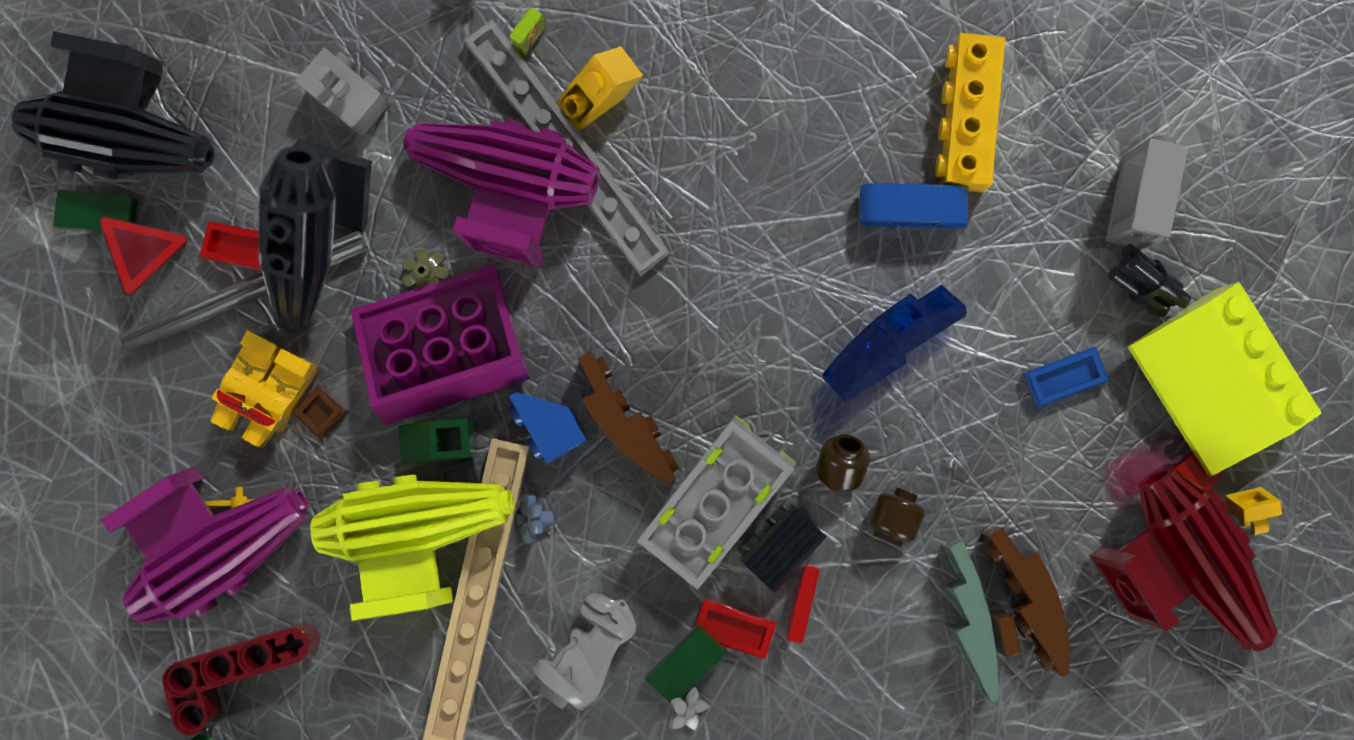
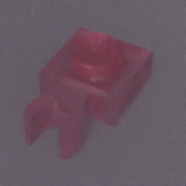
(1139, 463)

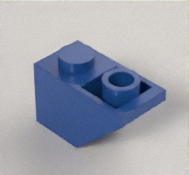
(551, 426)

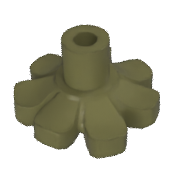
(432, 268)

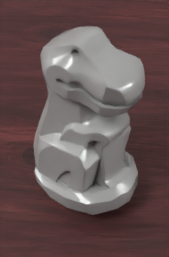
(583, 663)

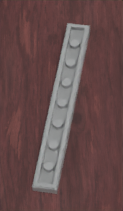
(540, 111)

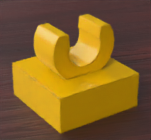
(1254, 508)

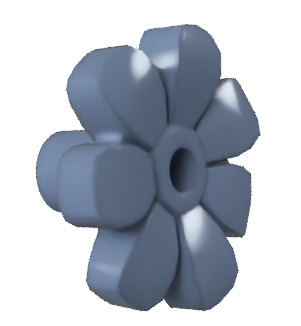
(532, 519)

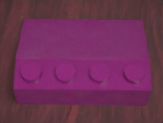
(438, 345)

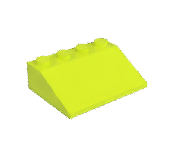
(1224, 379)

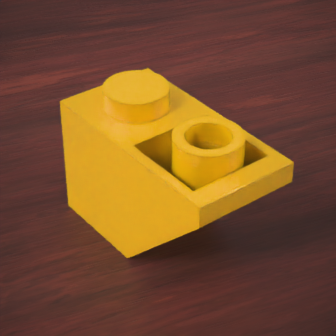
(599, 87)

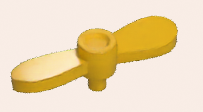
(235, 501)

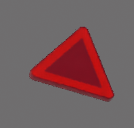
(138, 250)

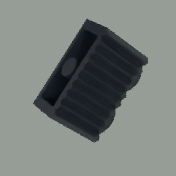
(781, 546)

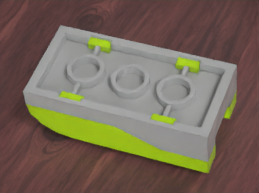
(716, 502)

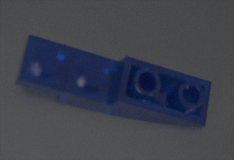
(887, 340)

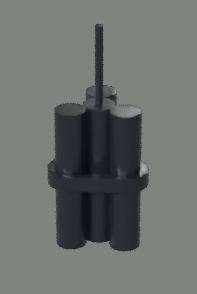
(1148, 282)

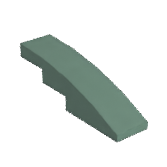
(975, 630)

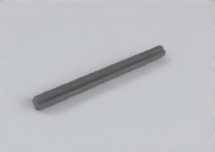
(222, 301)

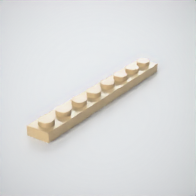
(475, 603)

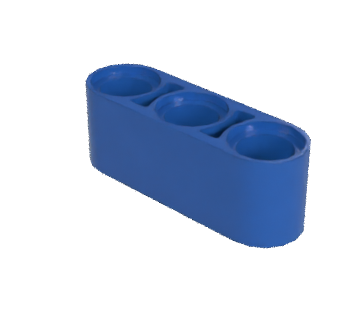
(914, 205)

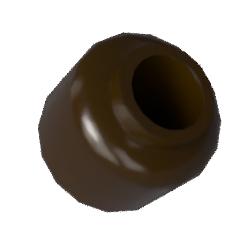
(843, 463)
(897, 517)

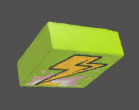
(527, 31)

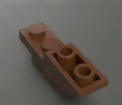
(631, 435)
(1039, 609)

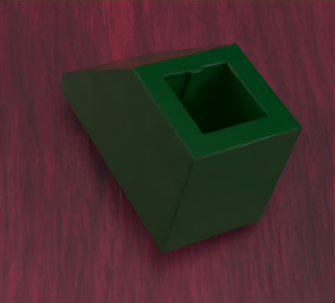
(437, 440)

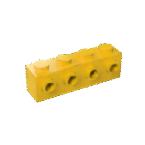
(971, 111)

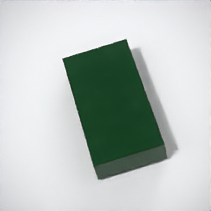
(84, 210)
(686, 664)

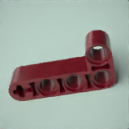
(243, 664)

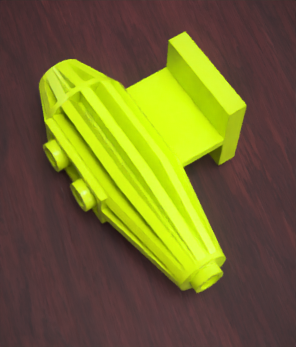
(396, 535)

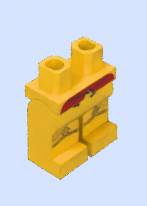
(263, 387)

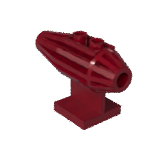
(1188, 552)

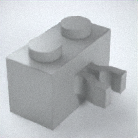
(342, 91)

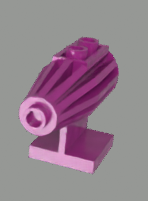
(514, 179)
(198, 553)

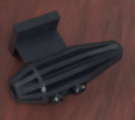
(100, 120)
(298, 206)

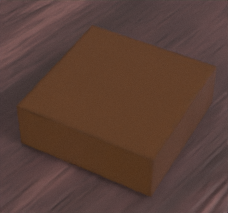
(319, 411)
(1005, 634)

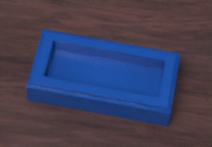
(1065, 377)

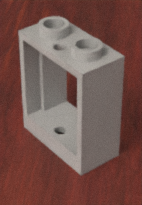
(1147, 193)

